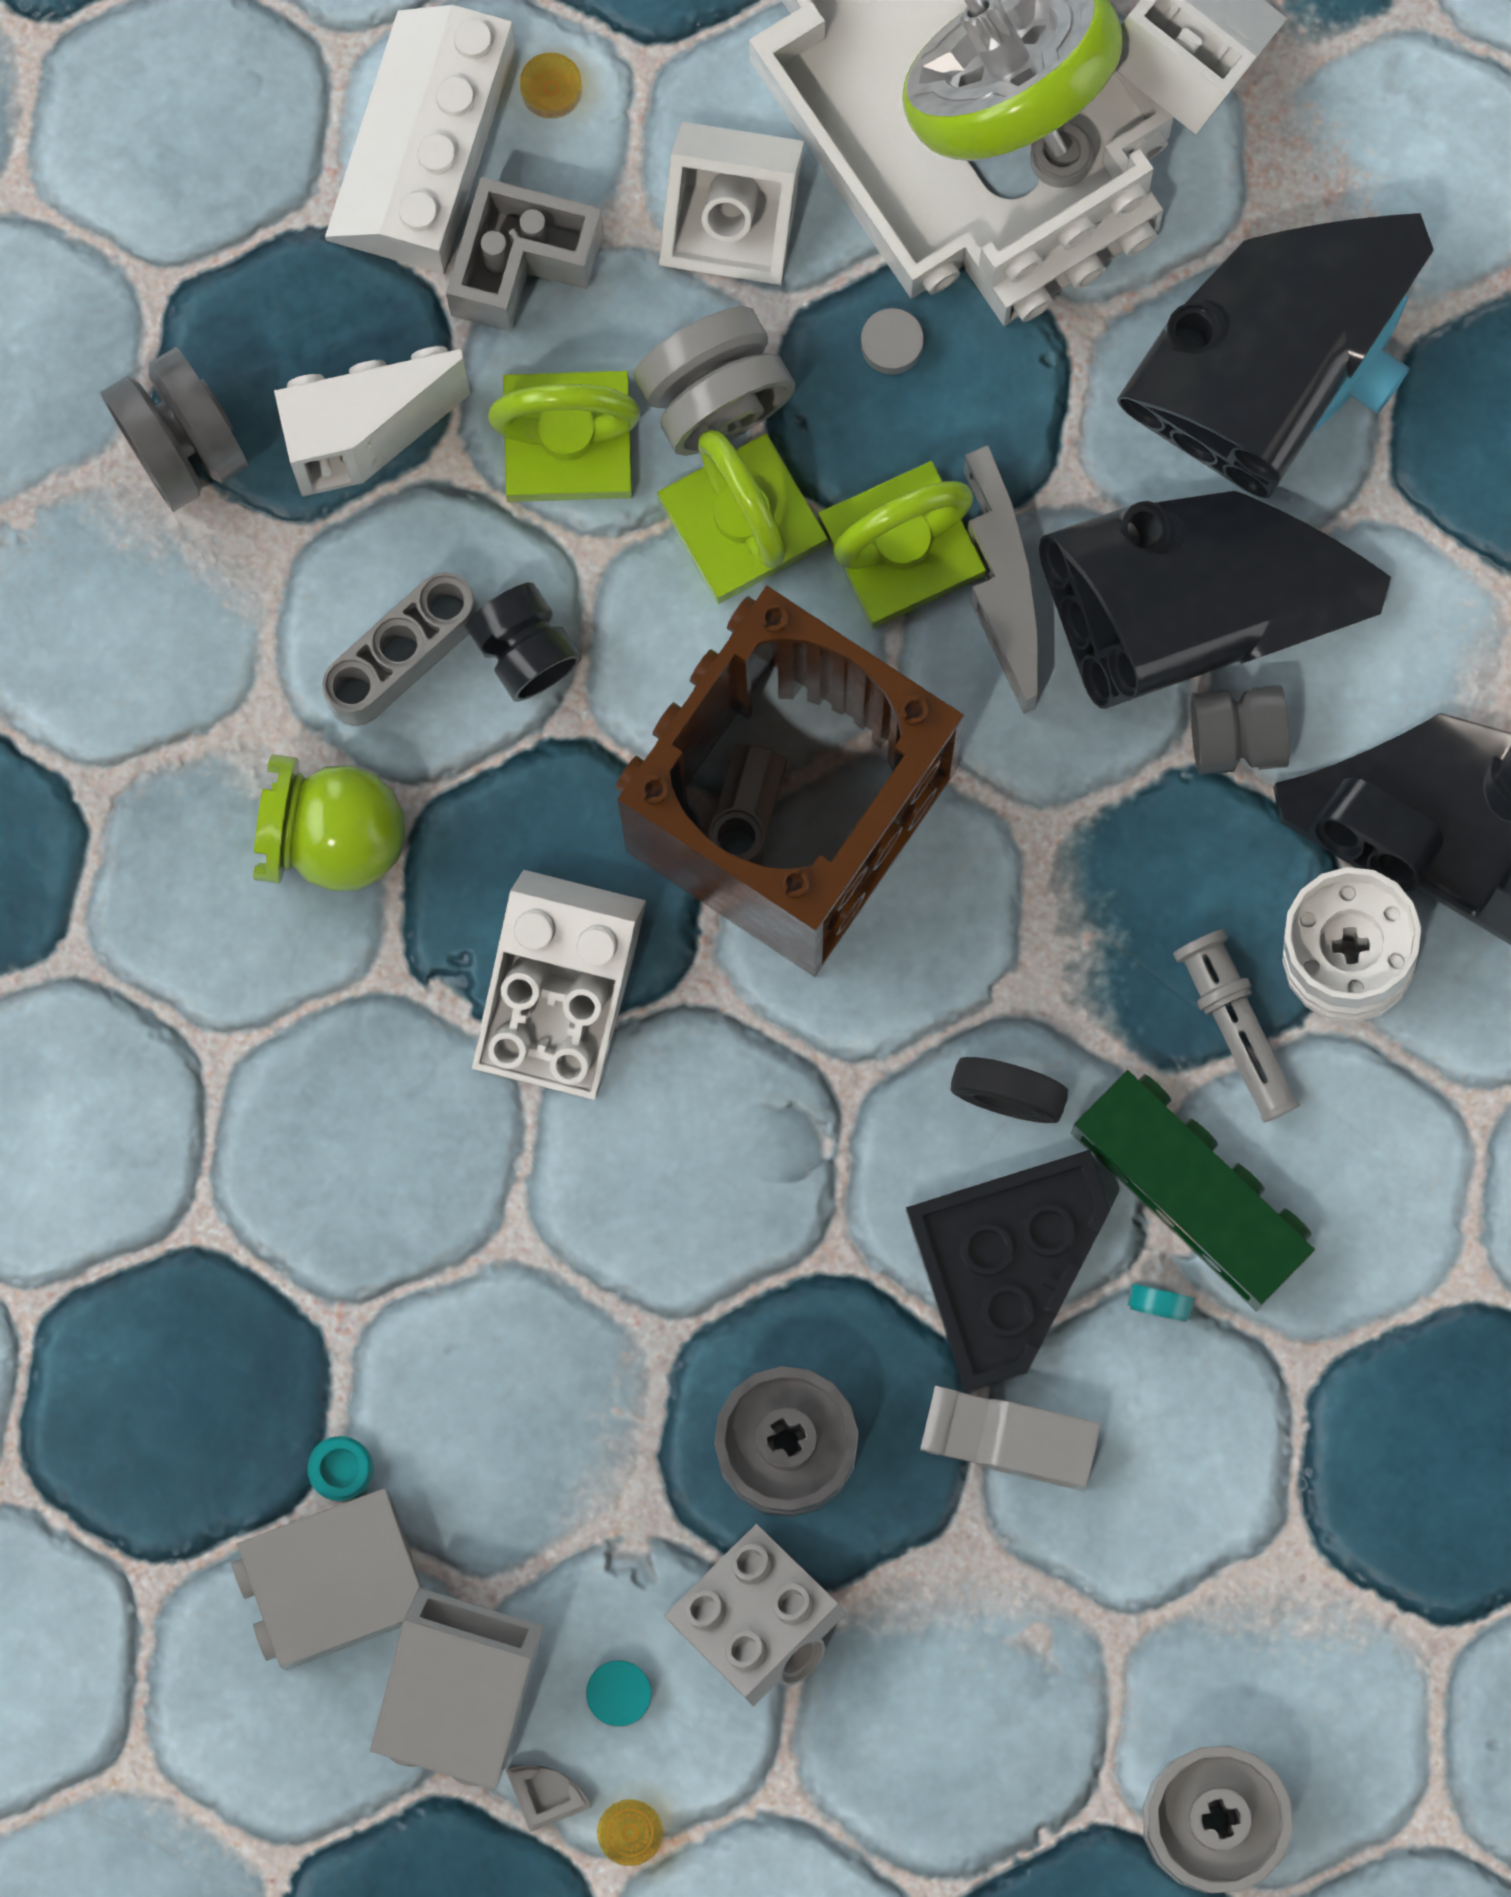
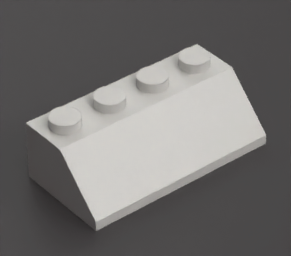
(423, 135)

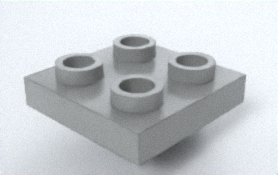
(757, 1617)

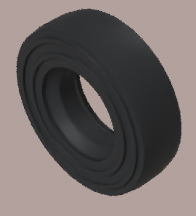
(1009, 1090)

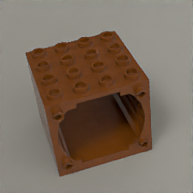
(809, 907)

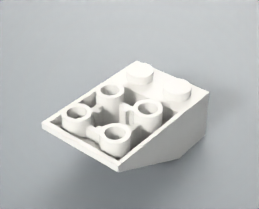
(1193, 51)
(359, 421)
(558, 983)

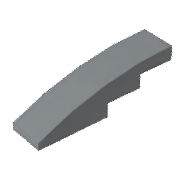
(1006, 598)

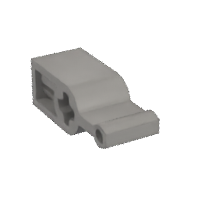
(1011, 1438)

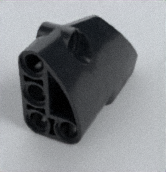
(1280, 340)
(1202, 591)
(1420, 812)

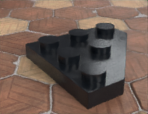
(1007, 1260)

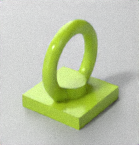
(566, 435)
(740, 515)
(904, 542)

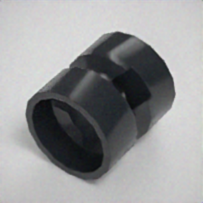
(520, 637)

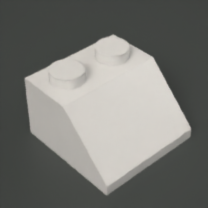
(730, 202)

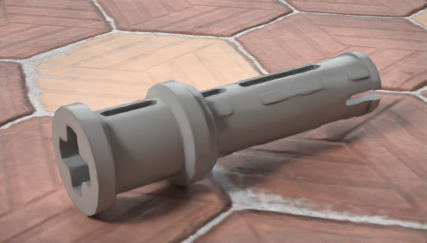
(1271, 1097)

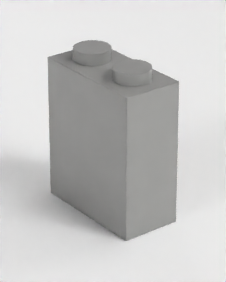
(328, 1579)
(456, 1689)

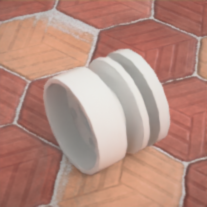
(1356, 908)

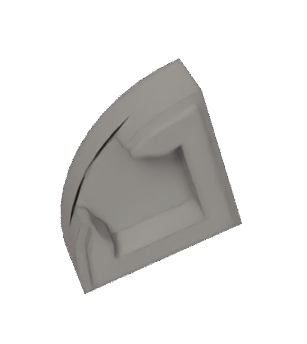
(545, 1795)

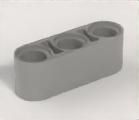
(392, 678)

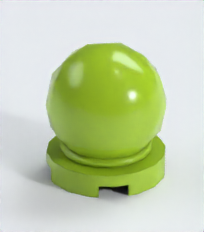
(332, 827)

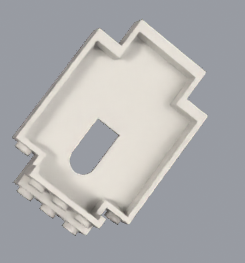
(841, 85)

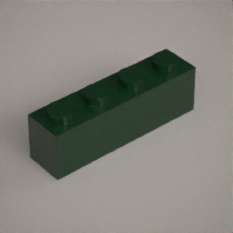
(1193, 1189)

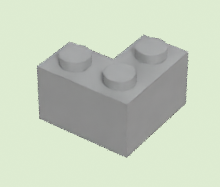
(515, 235)

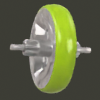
(1010, 75)

